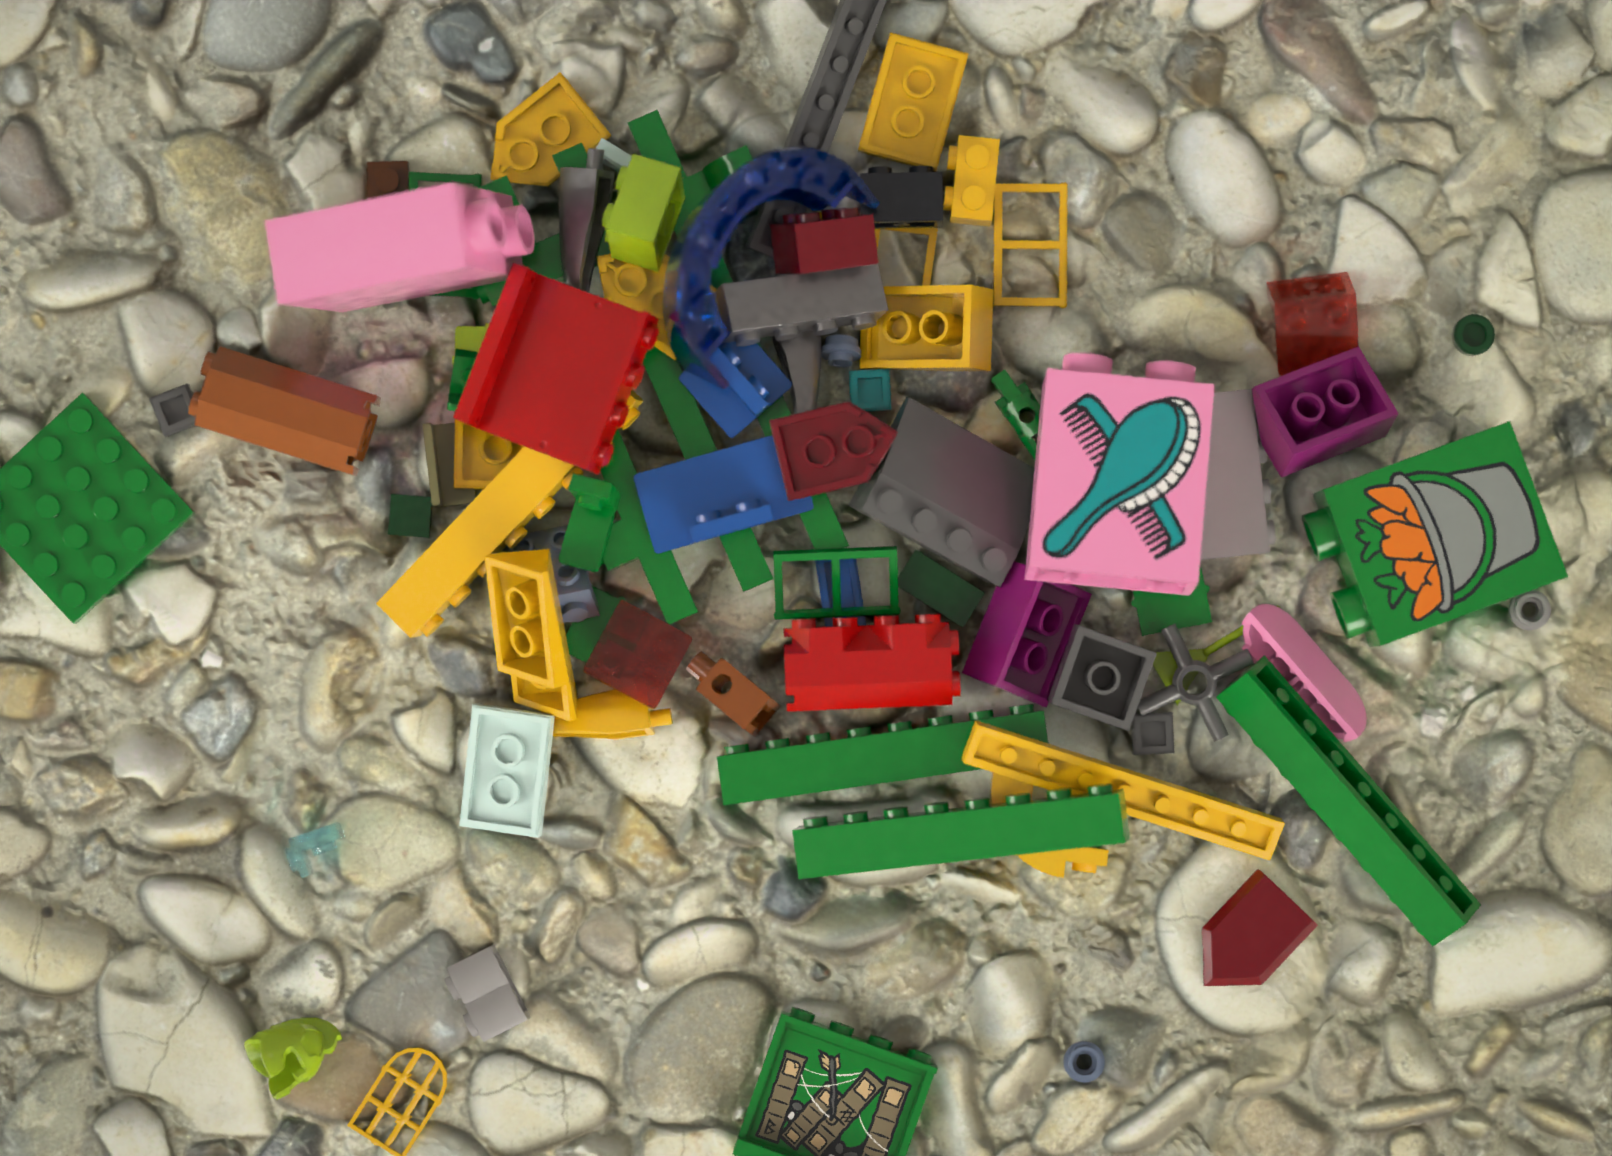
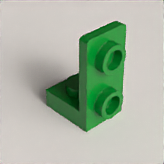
(589, 522)

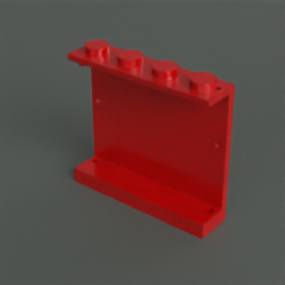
(557, 369)

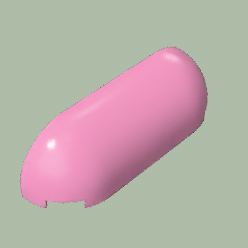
(1306, 668)

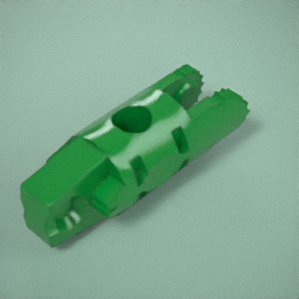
(1015, 401)

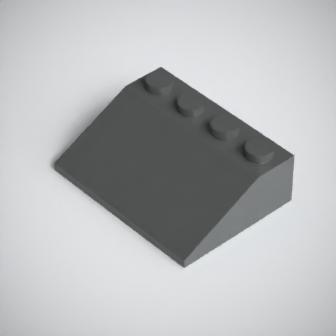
(950, 493)

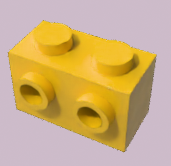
(974, 180)

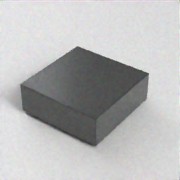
(172, 410)
(1152, 734)

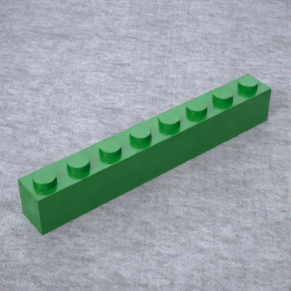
(861, 757)
(1348, 801)
(961, 833)

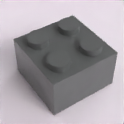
(1101, 677)

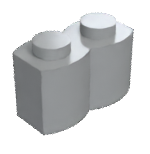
(487, 994)

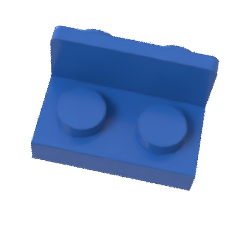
(752, 386)

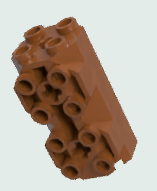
(284, 410)

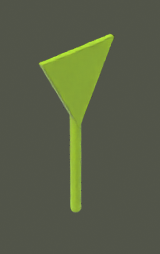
(1166, 665)

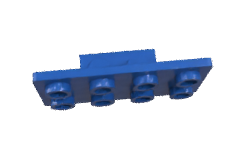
(715, 495)

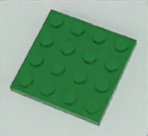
(84, 508)

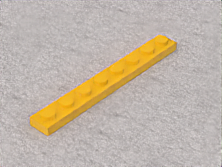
(1145, 796)

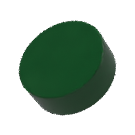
(1473, 335)

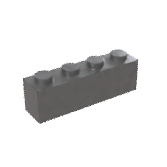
(801, 303)

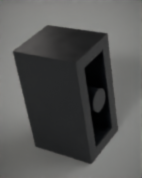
(905, 198)

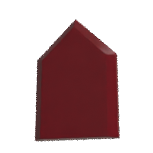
(829, 448)
(1252, 934)

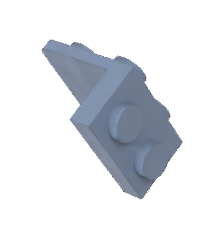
(572, 583)

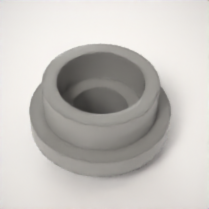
(1542, 613)

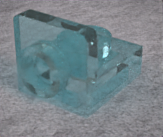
(319, 840)

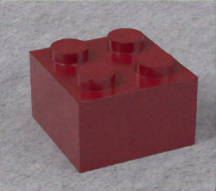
(827, 243)

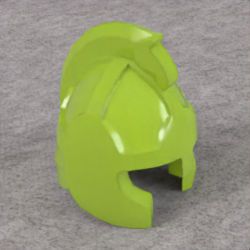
(291, 1051)

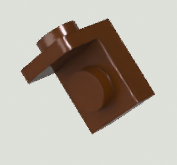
(387, 178)

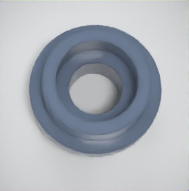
(841, 350)
(1090, 1073)

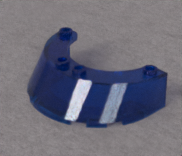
(783, 174)

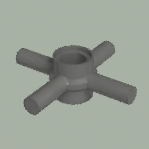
(1202, 700)

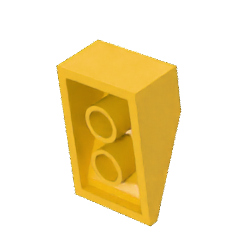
(931, 330)

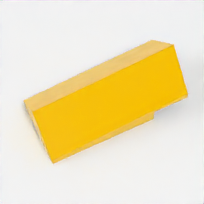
(531, 631)

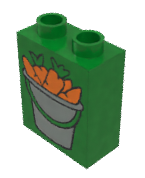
(1434, 537)

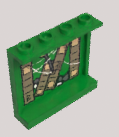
(833, 1093)

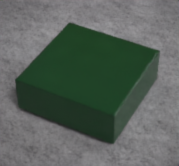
(410, 516)

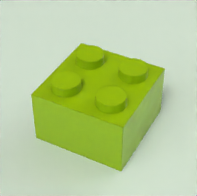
(644, 212)

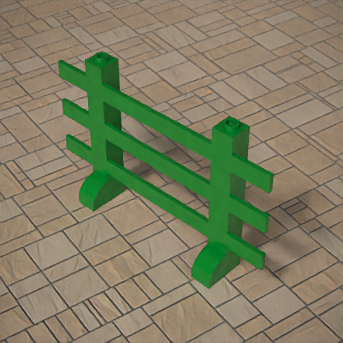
(630, 536)

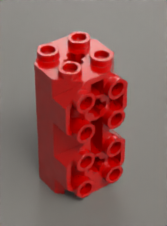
(870, 663)

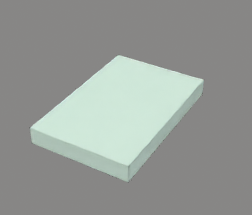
(507, 770)

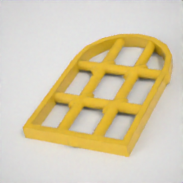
(386, 1105)

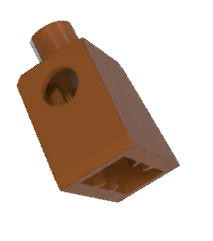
(742, 703)

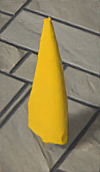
(611, 717)

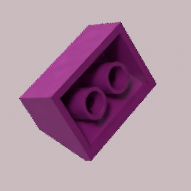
(1321, 411)
(1025, 635)

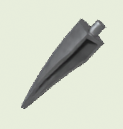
(582, 204)
(802, 366)

